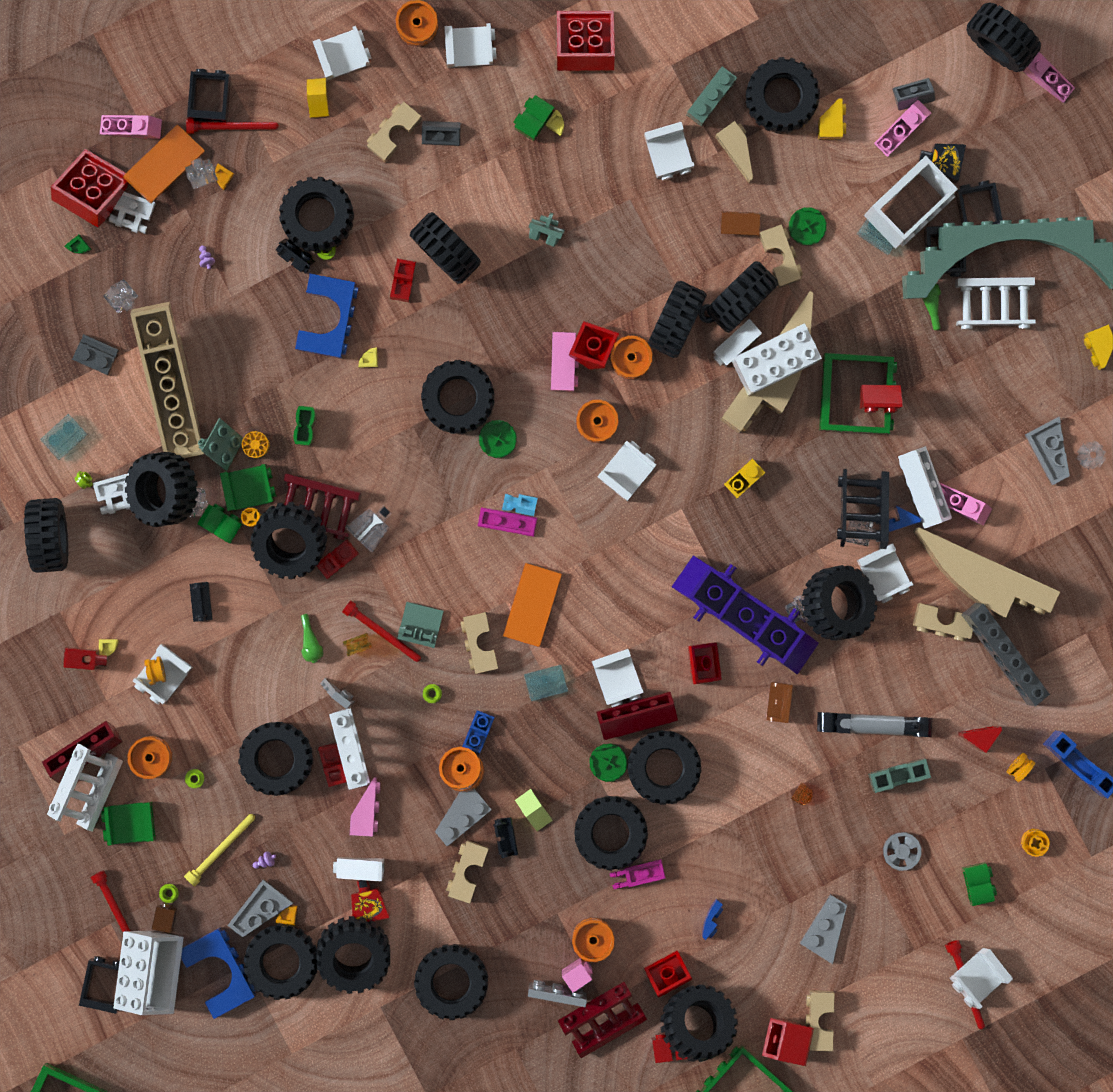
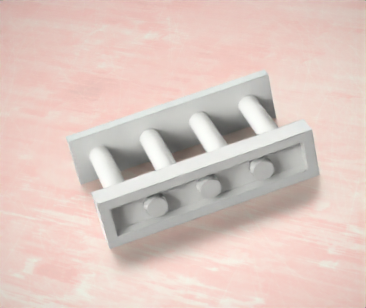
(985, 286)
(349, 748)
(100, 790)

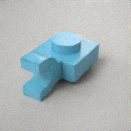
(523, 504)

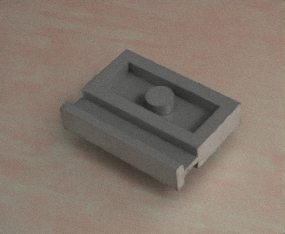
(95, 354)

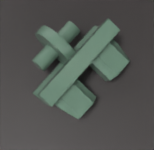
(554, 233)

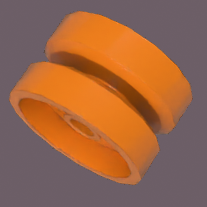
(413, 12)
(628, 346)
(592, 431)
(139, 753)
(469, 777)
(593, 928)

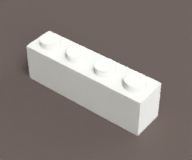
(924, 487)

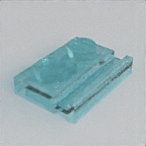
(874, 237)
(63, 436)
(546, 682)

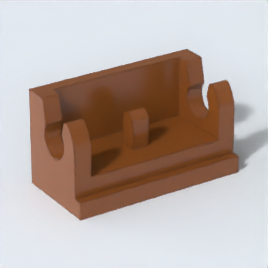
(740, 223)
(779, 702)

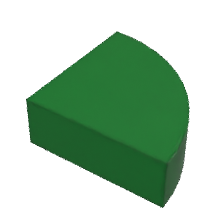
(78, 245)

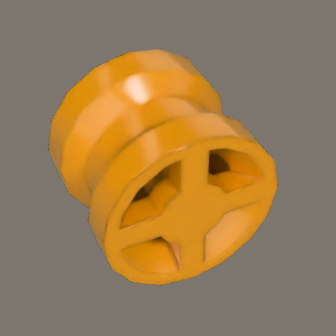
(248, 515)

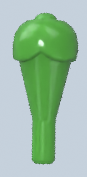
(932, 304)
(311, 649)

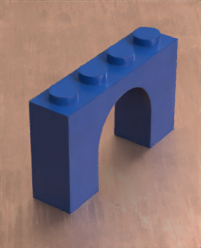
(331, 343)
(1066, 752)
(216, 945)

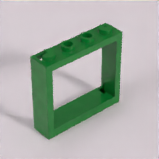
(826, 392)
(735, 1054)
(48, 1069)

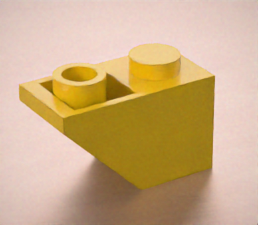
(831, 122)
(1100, 344)
(744, 478)

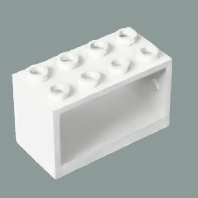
(935, 178)
(776, 359)
(148, 972)

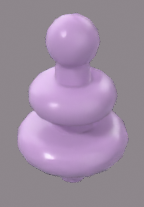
(206, 259)
(267, 859)

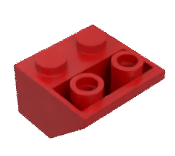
(880, 398)
(788, 1041)

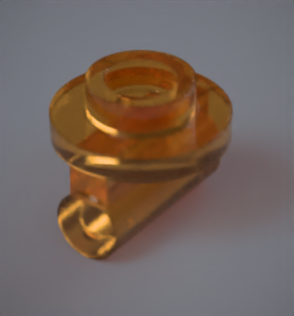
(803, 795)

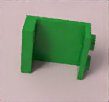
(248, 487)
(128, 823)

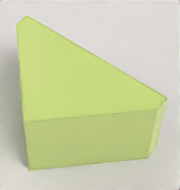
(533, 810)

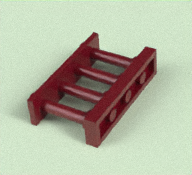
(330, 493)
(608, 1030)

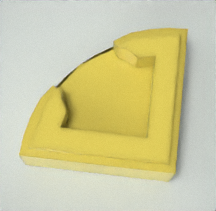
(556, 123)
(369, 358)
(108, 646)

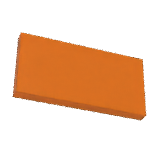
(163, 164)
(532, 605)

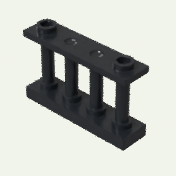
(880, 501)

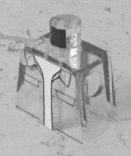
(370, 527)

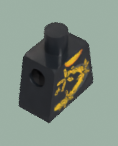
(947, 159)

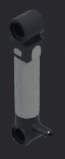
(874, 724)

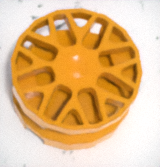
(255, 444)
(155, 670)
(1020, 767)
(1035, 842)

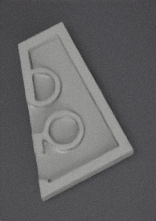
(1049, 450)
(342, 697)
(463, 813)
(260, 907)
(825, 929)

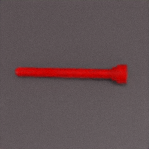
(194, 126)
(351, 610)
(100, 880)
(954, 949)

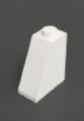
(736, 343)
(359, 868)

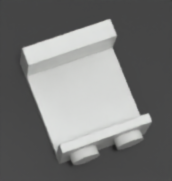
(469, 46)
(342, 53)
(669, 151)
(627, 470)
(885, 573)
(175, 670)
(617, 678)
(979, 977)

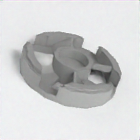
(902, 851)

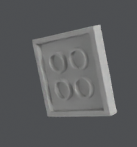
(557, 993)

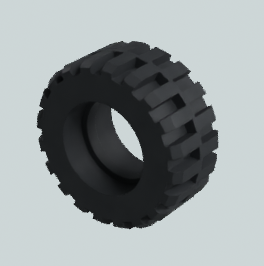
(1003, 37)
(788, 70)
(308, 190)
(445, 248)
(742, 296)
(677, 319)
(457, 423)
(143, 492)
(46, 535)
(280, 561)
(859, 598)
(249, 758)
(669, 793)
(637, 833)
(353, 977)
(262, 980)
(451, 1008)
(717, 1008)

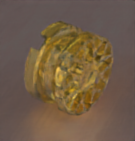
(357, 646)

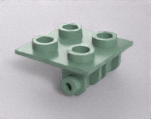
(221, 444)
(420, 624)

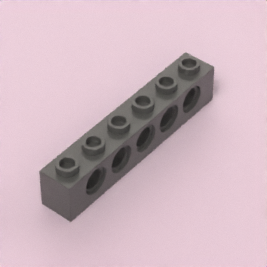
(1005, 654)

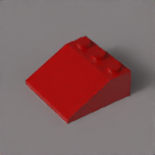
(585, 41)
(89, 188)

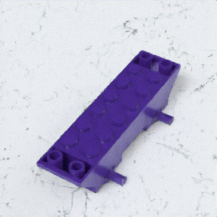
(746, 615)

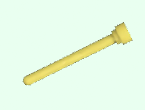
(194, 875)

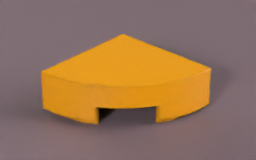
(223, 175)
(287, 916)

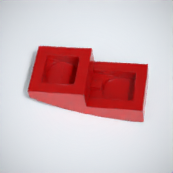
(402, 280)
(337, 559)
(332, 764)

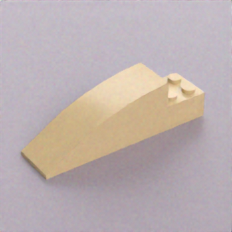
(167, 379)
(776, 395)
(985, 579)

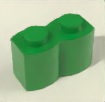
(534, 117)
(304, 430)
(219, 523)
(979, 884)

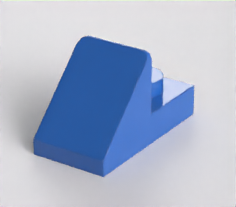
(904, 519)

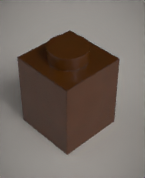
(164, 918)

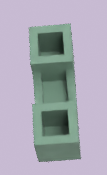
(711, 96)
(899, 774)

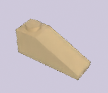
(735, 144)

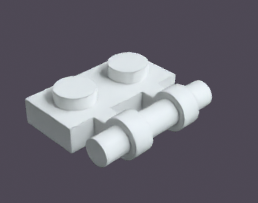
(133, 206)
(110, 489)

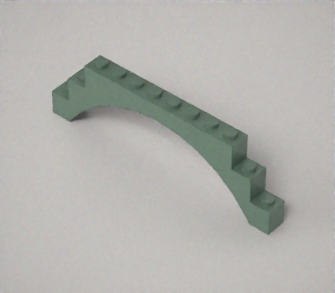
(959, 241)

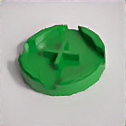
(807, 226)
(497, 439)
(608, 762)

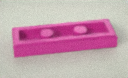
(507, 522)

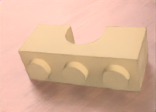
(402, 117)
(776, 239)
(926, 619)
(481, 660)
(472, 854)
(819, 1003)

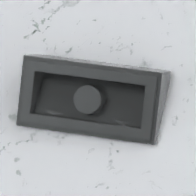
(910, 93)
(441, 133)

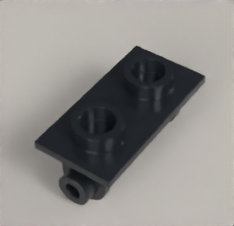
(302, 259)
(200, 601)
(505, 830)

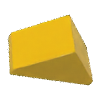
(317, 98)

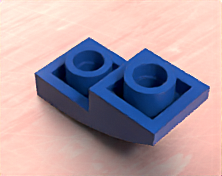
(478, 732)
(709, 926)

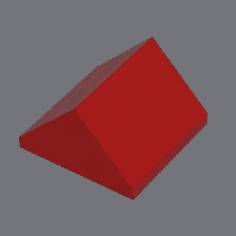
(593, 345)
(704, 663)
(982, 737)
(668, 973)

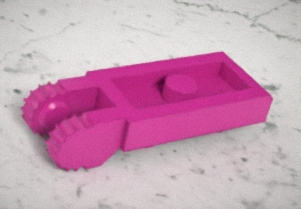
(640, 874)

